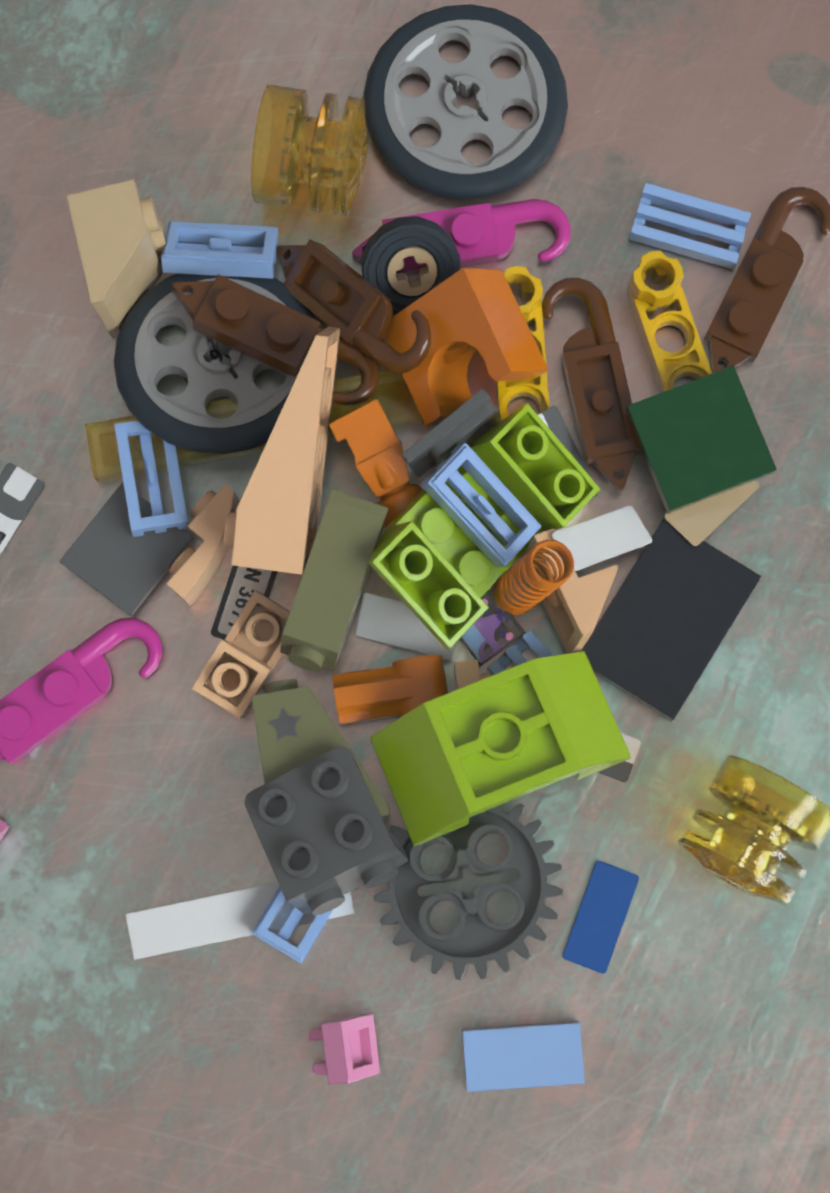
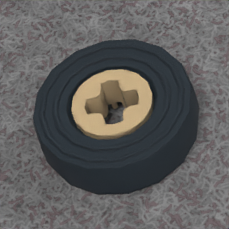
(407, 238)

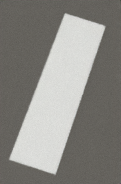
(210, 920)

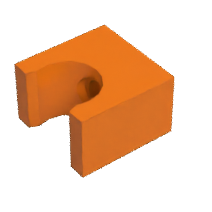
(465, 315)

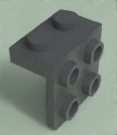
(323, 832)

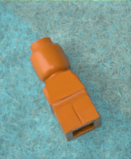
(378, 456)

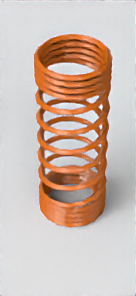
(539, 586)

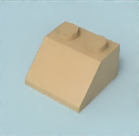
(117, 247)

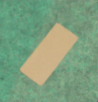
(704, 517)

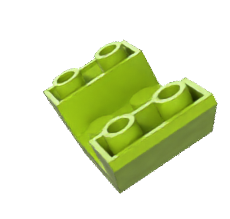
(438, 565)
(497, 743)

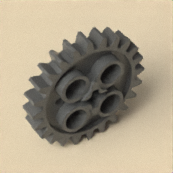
(476, 937)

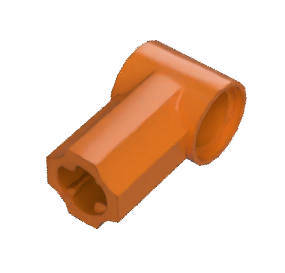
(389, 690)

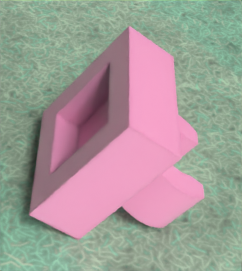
(348, 1049)

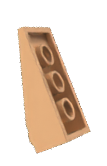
(283, 497)

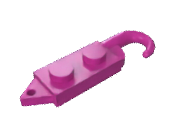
(488, 232)
(68, 688)

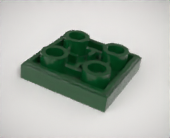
(700, 439)

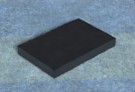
(668, 620)

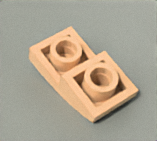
(197, 567)
(245, 656)

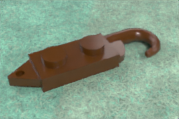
(761, 281)
(350, 303)
(267, 331)
(597, 383)

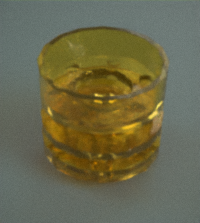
(308, 150)
(757, 830)

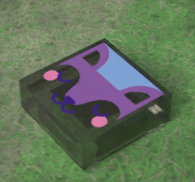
(491, 632)

